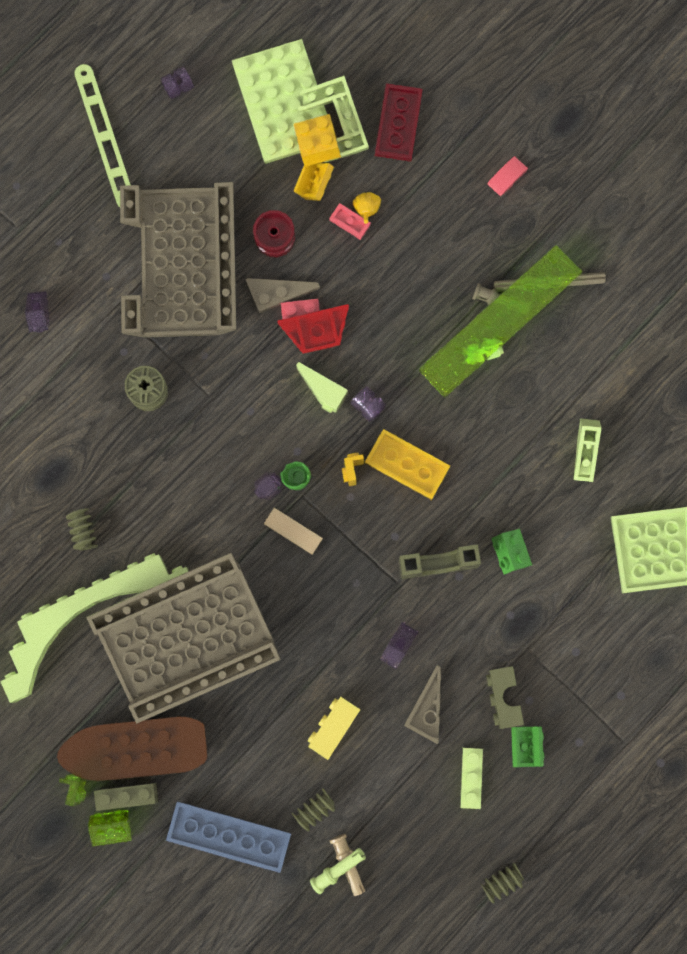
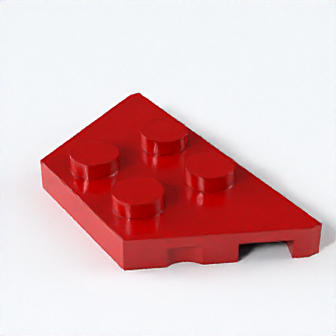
(316, 329)

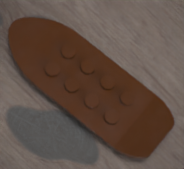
(135, 749)

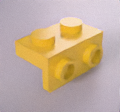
(313, 181)
(348, 472)

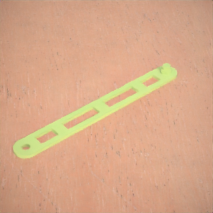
(105, 135)

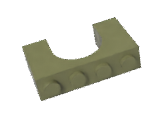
(457, 560)

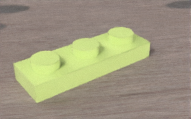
(471, 778)

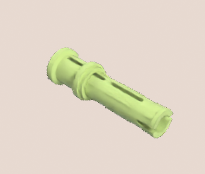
(331, 875)

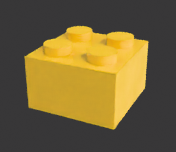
(317, 140)

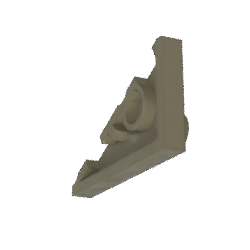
(272, 293)
(425, 714)

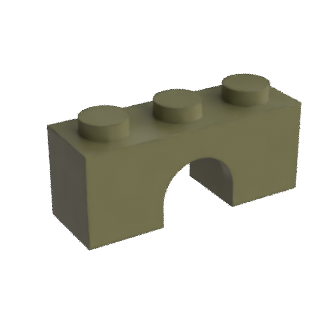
(506, 715)
(126, 796)

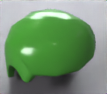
(296, 475)

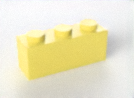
(333, 727)

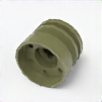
(156, 390)

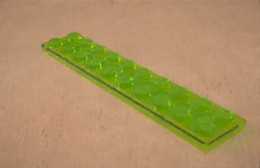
(500, 321)

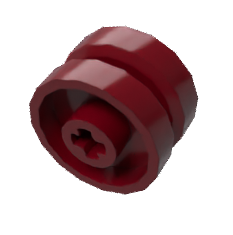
(272, 223)

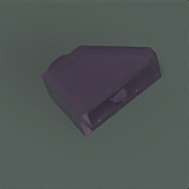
(37, 312)
(399, 645)

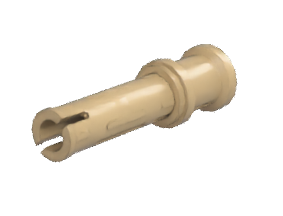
(342, 851)

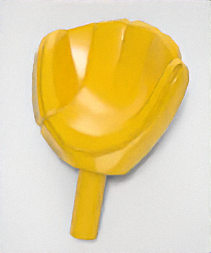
(367, 205)

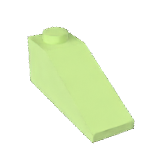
(326, 391)
(587, 449)

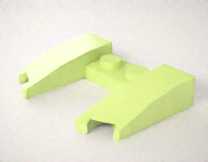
(338, 93)

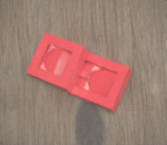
(507, 175)

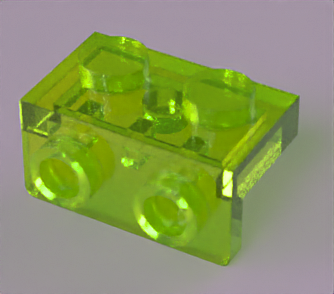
(75, 791)
(109, 828)

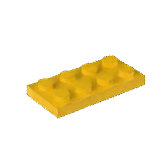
(407, 464)

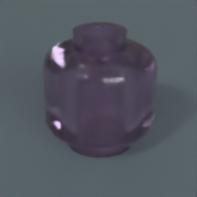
(268, 486)

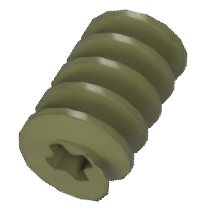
(81, 530)
(315, 810)
(503, 883)

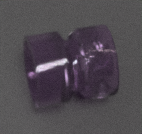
(171, 86)
(368, 404)

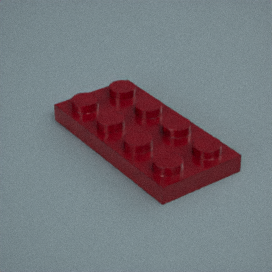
(398, 122)

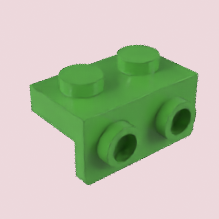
(511, 551)
(527, 746)

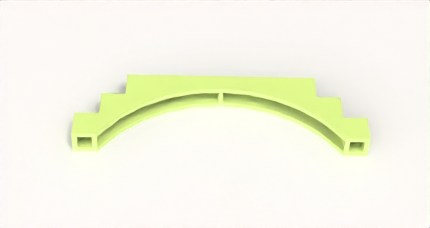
(44, 626)

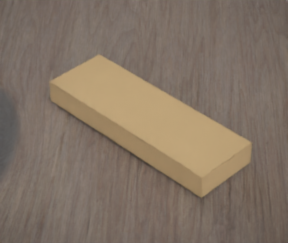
(293, 531)

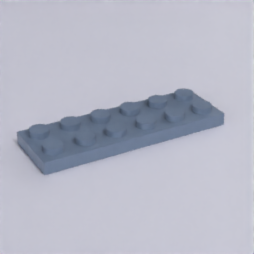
(228, 837)

